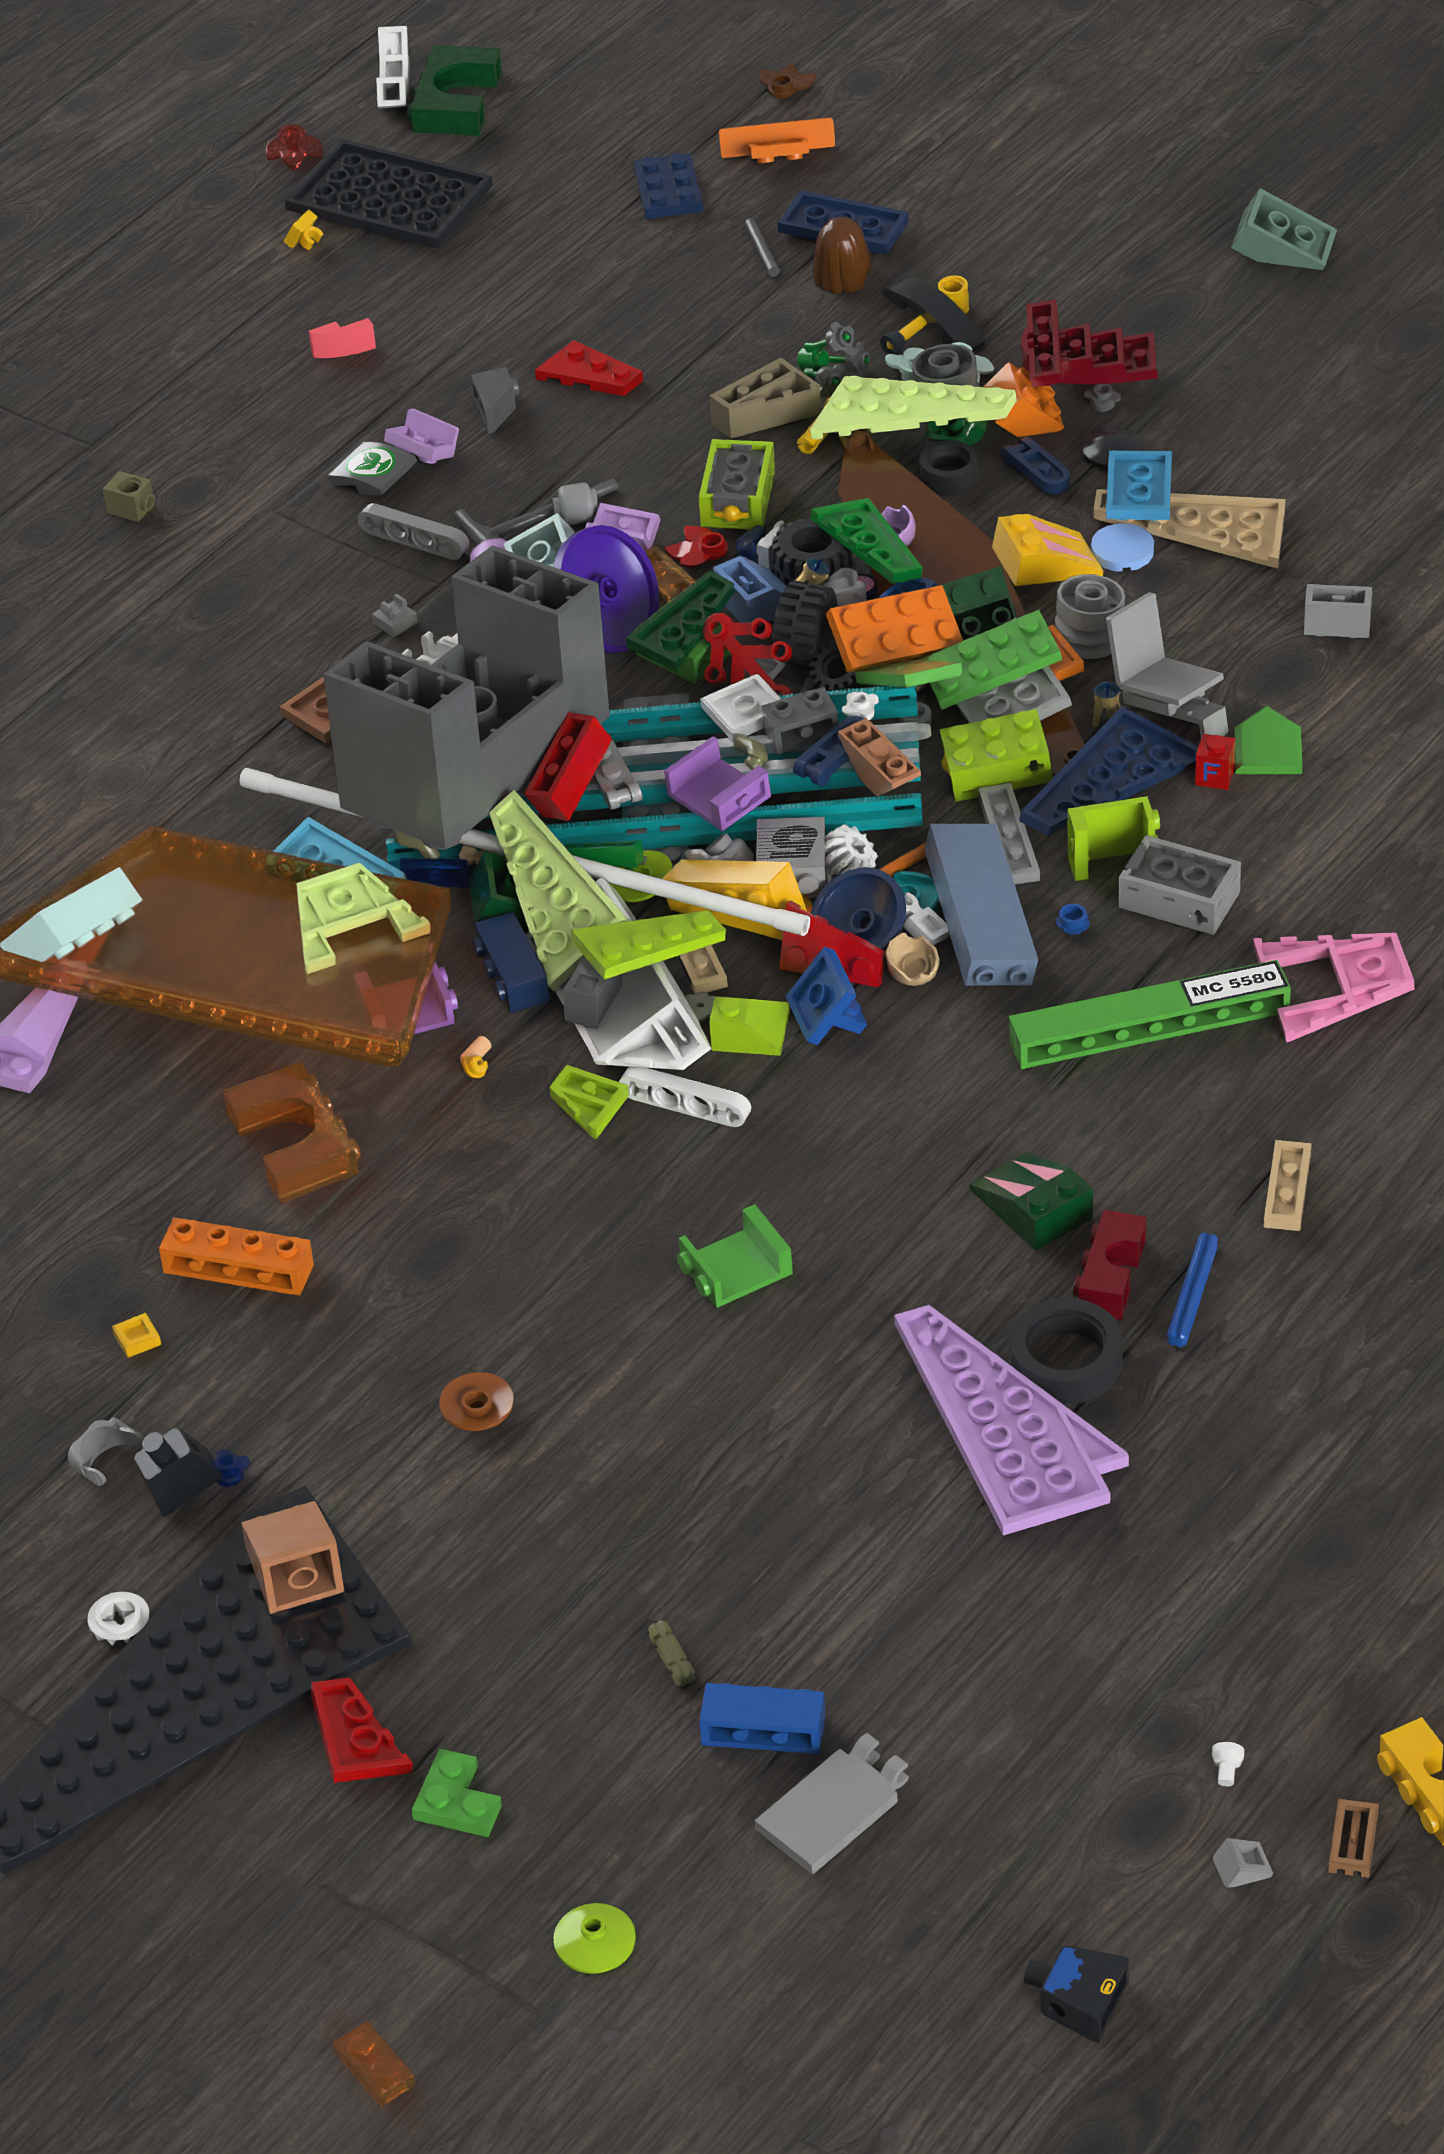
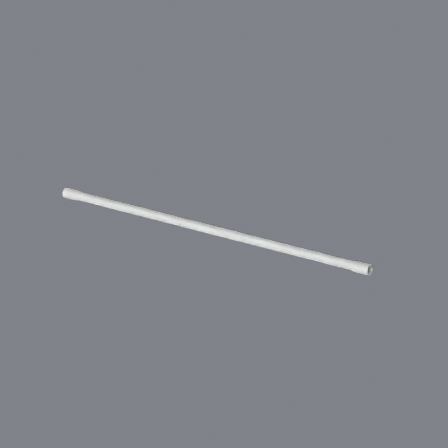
(778, 918)

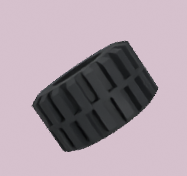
(805, 541)
(803, 620)

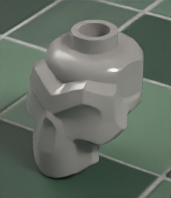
(847, 587)
(723, 849)

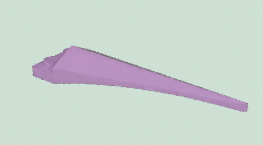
(31, 1037)

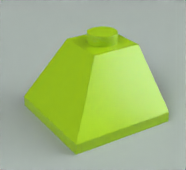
(748, 1025)

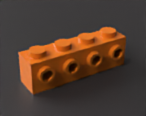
(236, 1256)

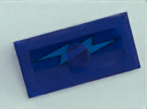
(437, 871)

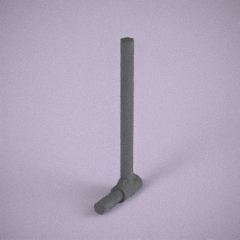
(480, 533)

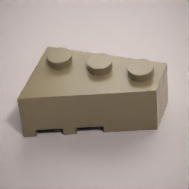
(765, 400)

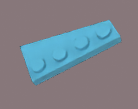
(321, 844)

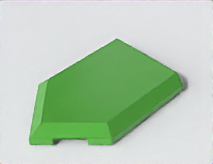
(1268, 744)

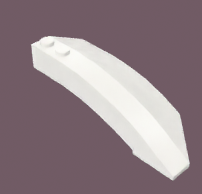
(648, 1018)

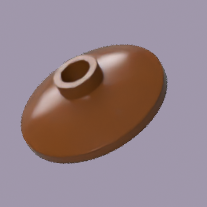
(476, 1401)

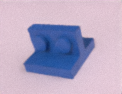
(825, 999)

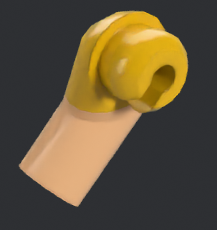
(472, 1057)

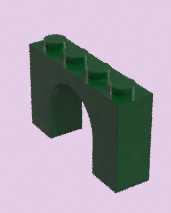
(451, 68)

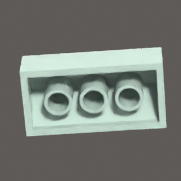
(75, 919)

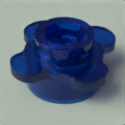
(231, 1467)

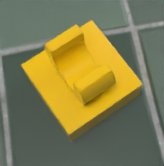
(302, 231)

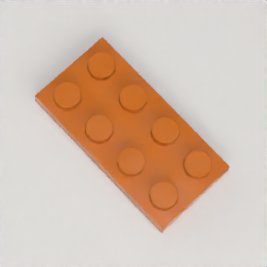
(893, 628)

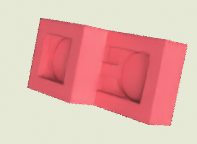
(338, 341)

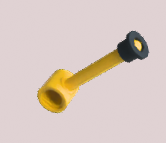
(953, 287)

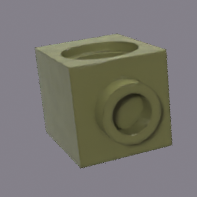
(129, 496)

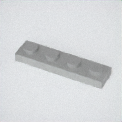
(1002, 809)

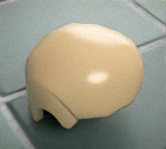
(912, 960)

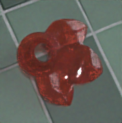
(293, 146)

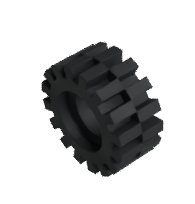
(824, 666)

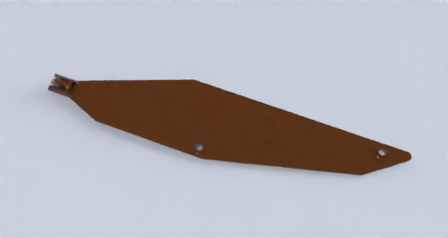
(943, 545)

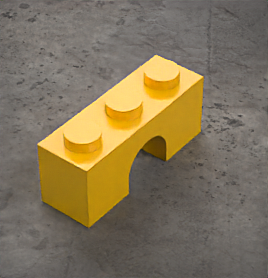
(1410, 1758)

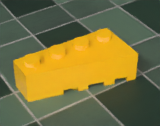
(752, 881)

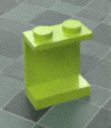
(1108, 831)

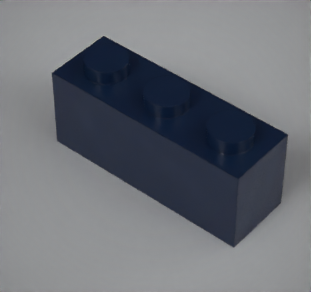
(510, 962)

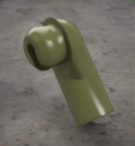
(412, 842)

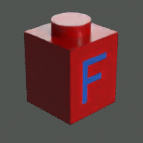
(1215, 761)

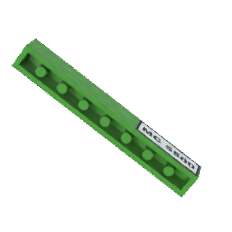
(1148, 1014)

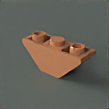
(876, 758)

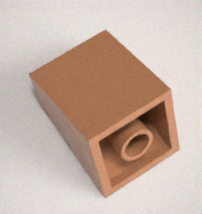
(293, 1556)

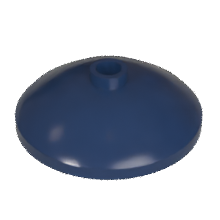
(861, 898)

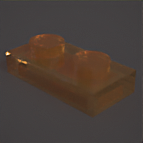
(374, 2063)

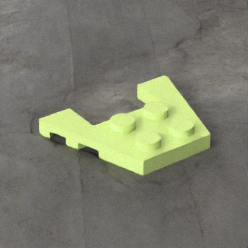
(344, 902)

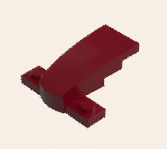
(1082, 356)

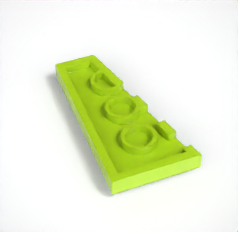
(639, 943)

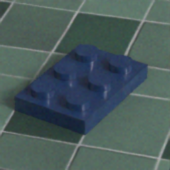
(668, 185)

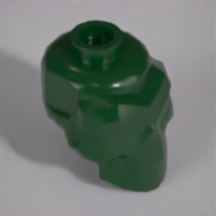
(957, 430)

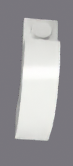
(394, 76)

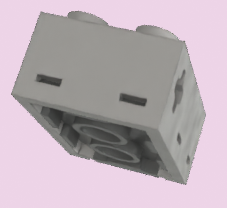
(1179, 884)

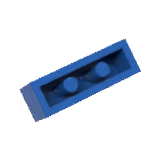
(762, 1718)

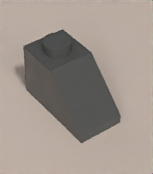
(494, 396)

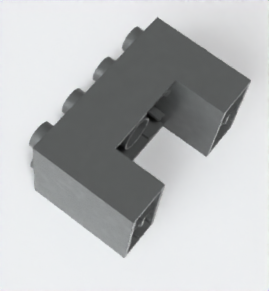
(455, 737)

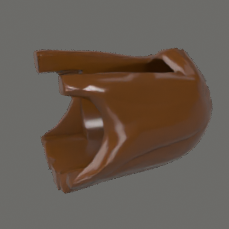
(841, 256)

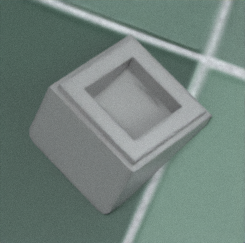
(1241, 1862)

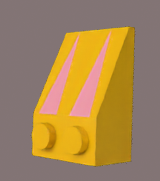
(1041, 550)

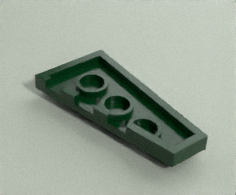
(679, 625)

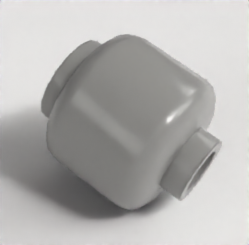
(576, 503)

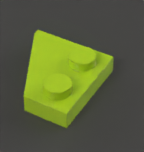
(588, 1098)

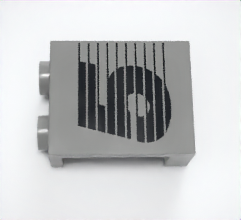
(797, 842)

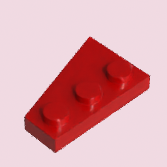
(590, 367)

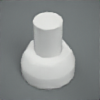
(1227, 1758)

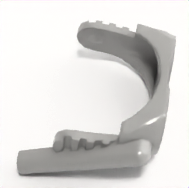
(97, 1439)

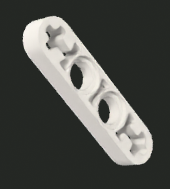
(723, 1105)

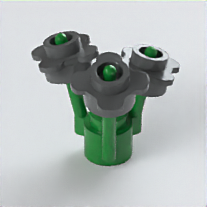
(815, 360)

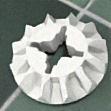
(130, 1607)

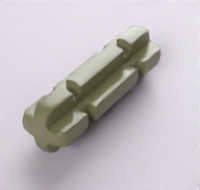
(671, 1653)

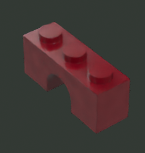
(1115, 1242)

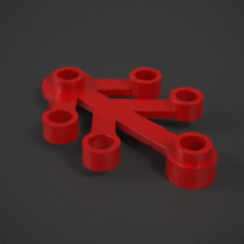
(742, 655)

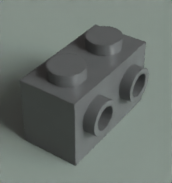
(799, 719)

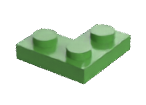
(449, 1802)

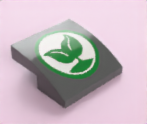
(372, 468)

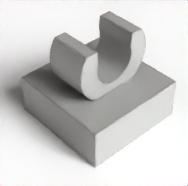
(395, 616)

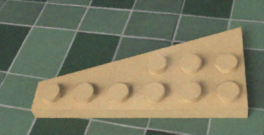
(1223, 524)

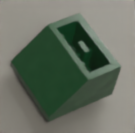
(980, 602)

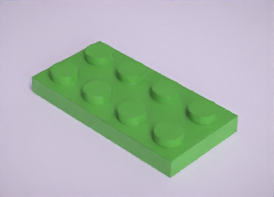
(995, 658)

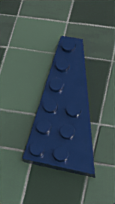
(1110, 767)

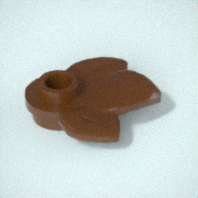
(786, 81)

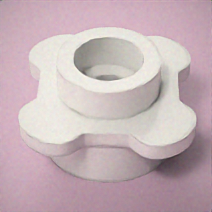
(860, 705)

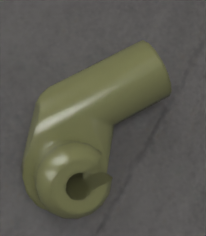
(755, 750)

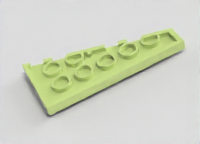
(902, 405)
(550, 887)

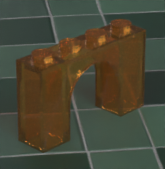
(294, 1097)

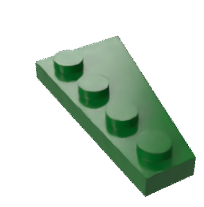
(870, 537)

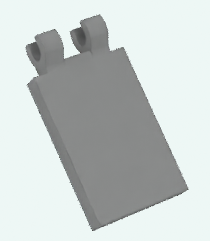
(833, 1805)

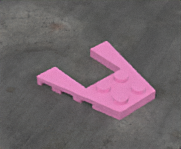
(1366, 967)

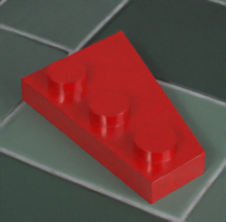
(859, 958)
(352, 1735)

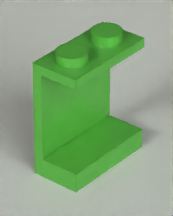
(738, 1261)

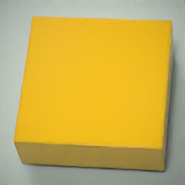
(136, 1335)

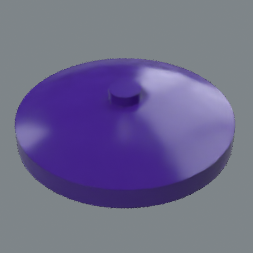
(624, 579)

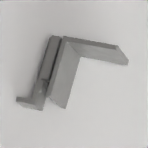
(1156, 681)

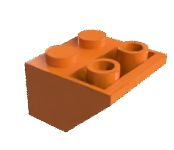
(1035, 407)

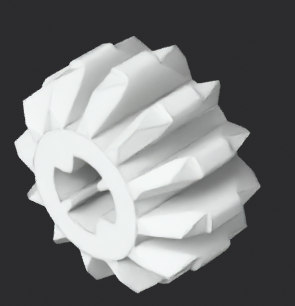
(848, 850)

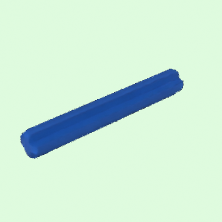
(1192, 1290)

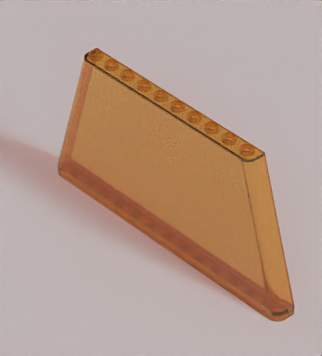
(226, 949)

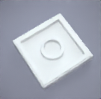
(739, 707)

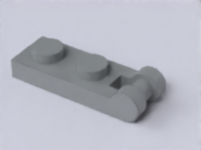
(615, 779)

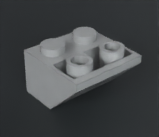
(1338, 611)

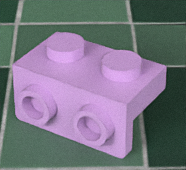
(424, 437)
(638, 524)

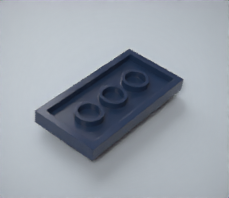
(812, 211)

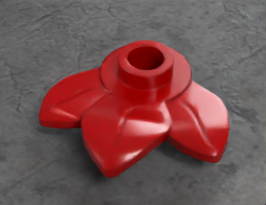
(699, 547)

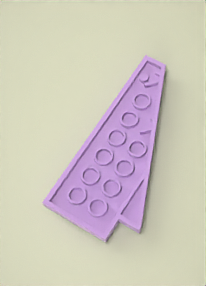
(1017, 1440)

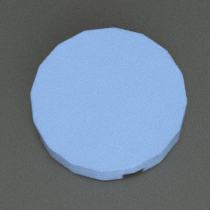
(1122, 547)

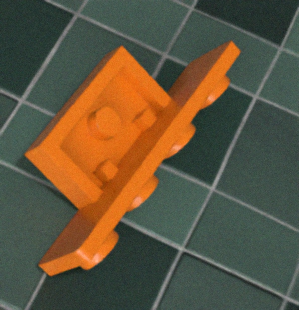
(777, 139)

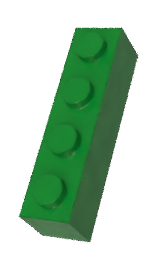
(613, 853)

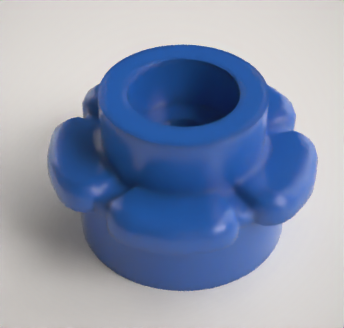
(1073, 919)

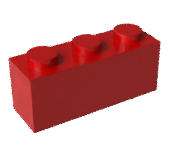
(568, 766)

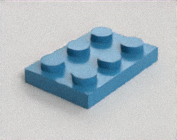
(1139, 485)

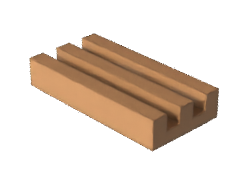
(1351, 1864)

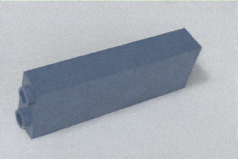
(980, 905)

